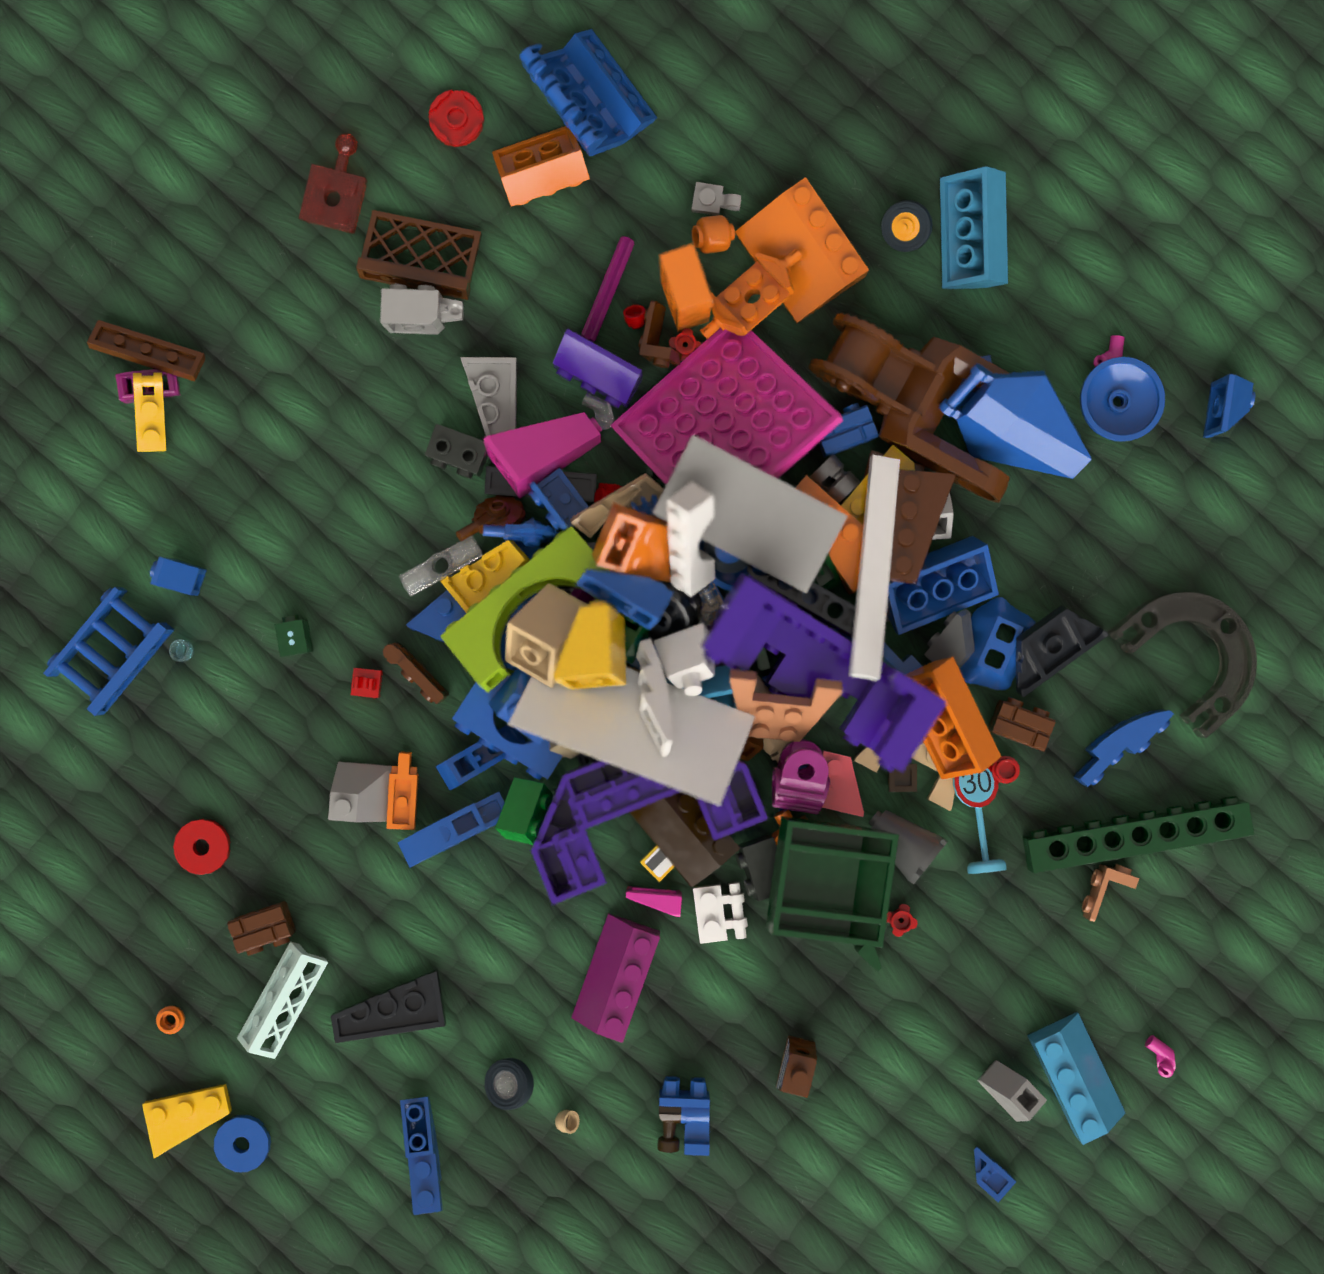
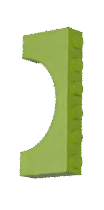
(479, 633)

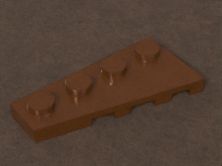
(917, 515)

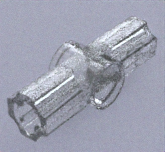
(425, 575)

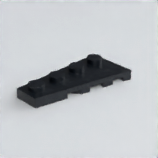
(398, 1010)

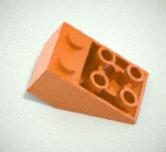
(634, 544)

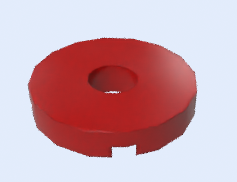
(186, 851)

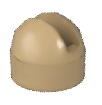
(567, 1121)

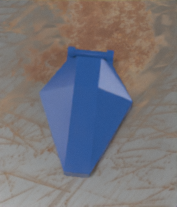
(1017, 422)

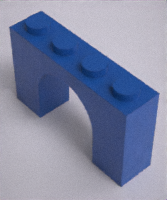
(478, 716)

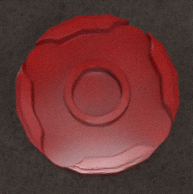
(456, 118)

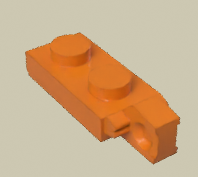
(402, 794)

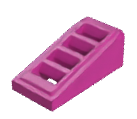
(660, 899)

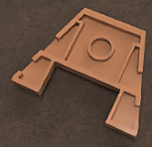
(780, 715)

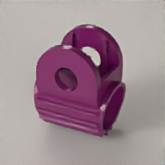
(800, 788)

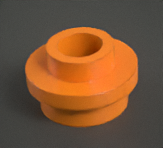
(164, 1025)

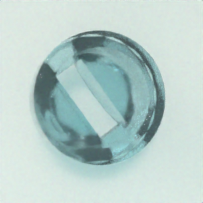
(178, 648)

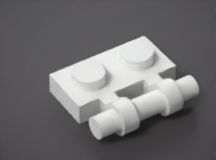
(710, 912)

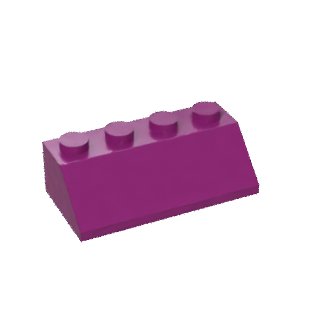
(616, 977)

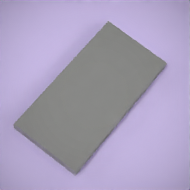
(757, 514)

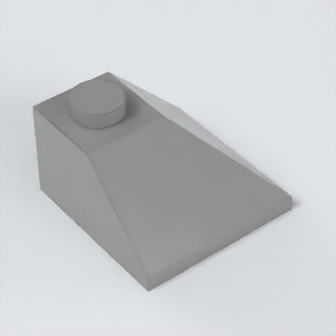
(359, 793)

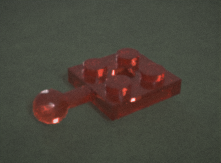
(326, 180)

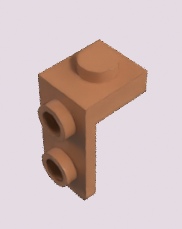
(1100, 881)

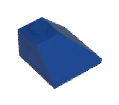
(1228, 402)

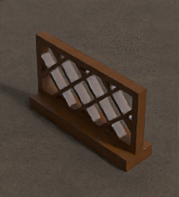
(394, 273)

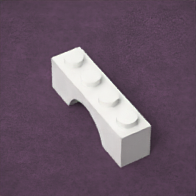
(688, 516)

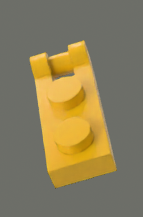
(149, 413)

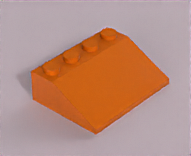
(804, 223)

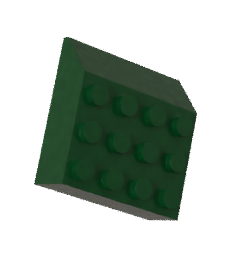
(831, 882)

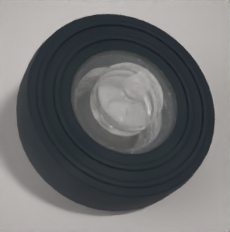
(509, 1084)

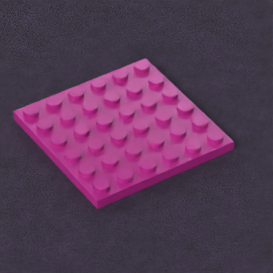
(734, 398)

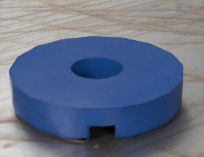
(230, 1155)

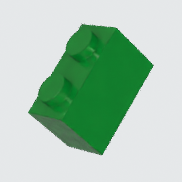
(524, 811)

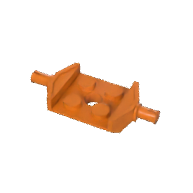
(768, 279)

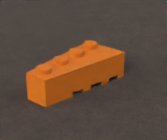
(847, 546)

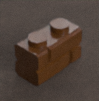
(1022, 725)
(261, 928)

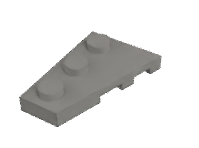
(494, 391)

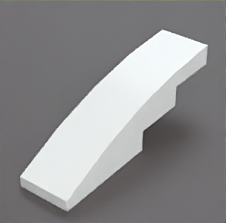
(655, 700)

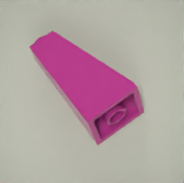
(541, 449)

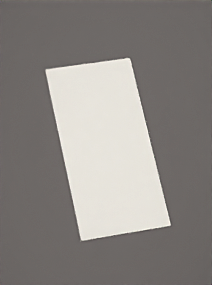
(611, 728)

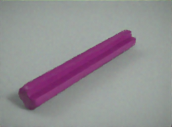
(607, 288)

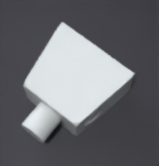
(684, 658)

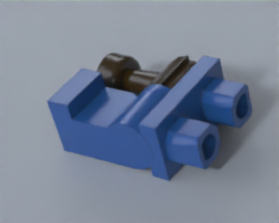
(684, 1108)

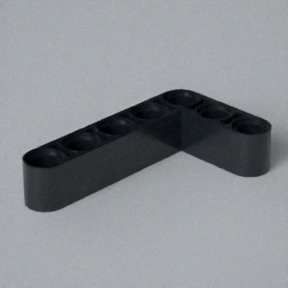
(817, 609)

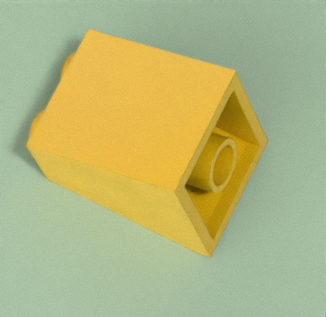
(594, 649)

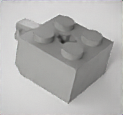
(417, 310)

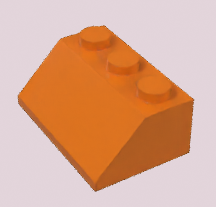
(541, 166)

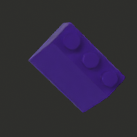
(597, 369)

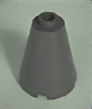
(915, 847)

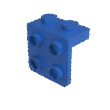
(559, 498)

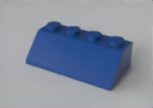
(947, 583)

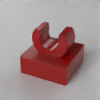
(366, 682)

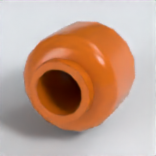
(713, 234)

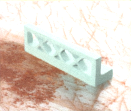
(275, 1000)

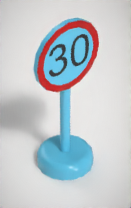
(978, 791)

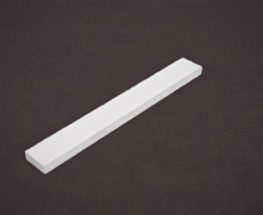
(874, 568)

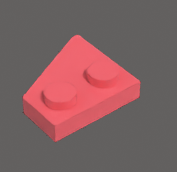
(843, 787)

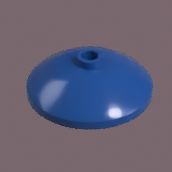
(1140, 397)

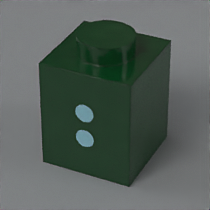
(293, 636)

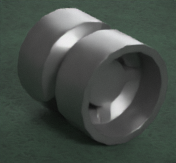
(844, 482)

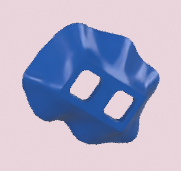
(984, 627)

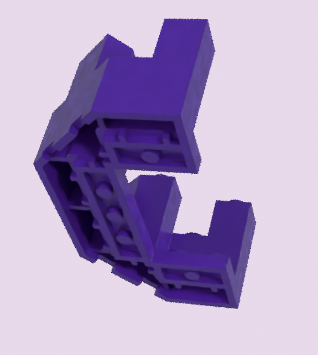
(889, 712)
(605, 792)

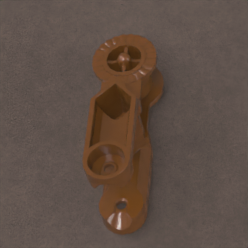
(908, 393)

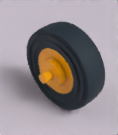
(906, 226)

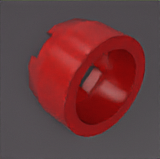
(634, 316)

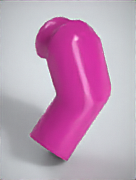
(1115, 350)
(1164, 1056)

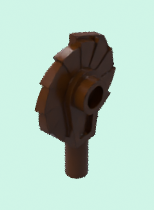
(493, 511)

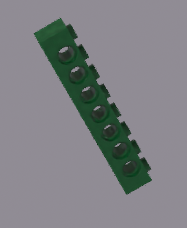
(1236, 824)

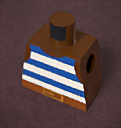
(797, 1068)

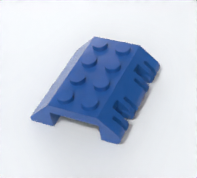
(589, 92)

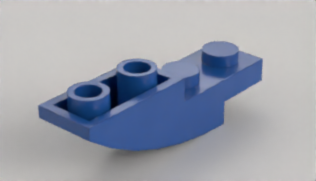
(1129, 735)
(452, 830)
(422, 1155)

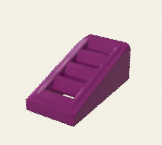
(123, 379)

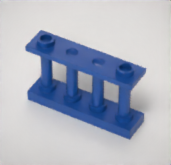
(118, 677)

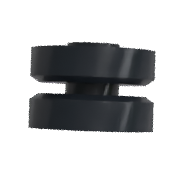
(679, 614)

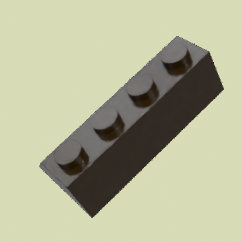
(684, 836)

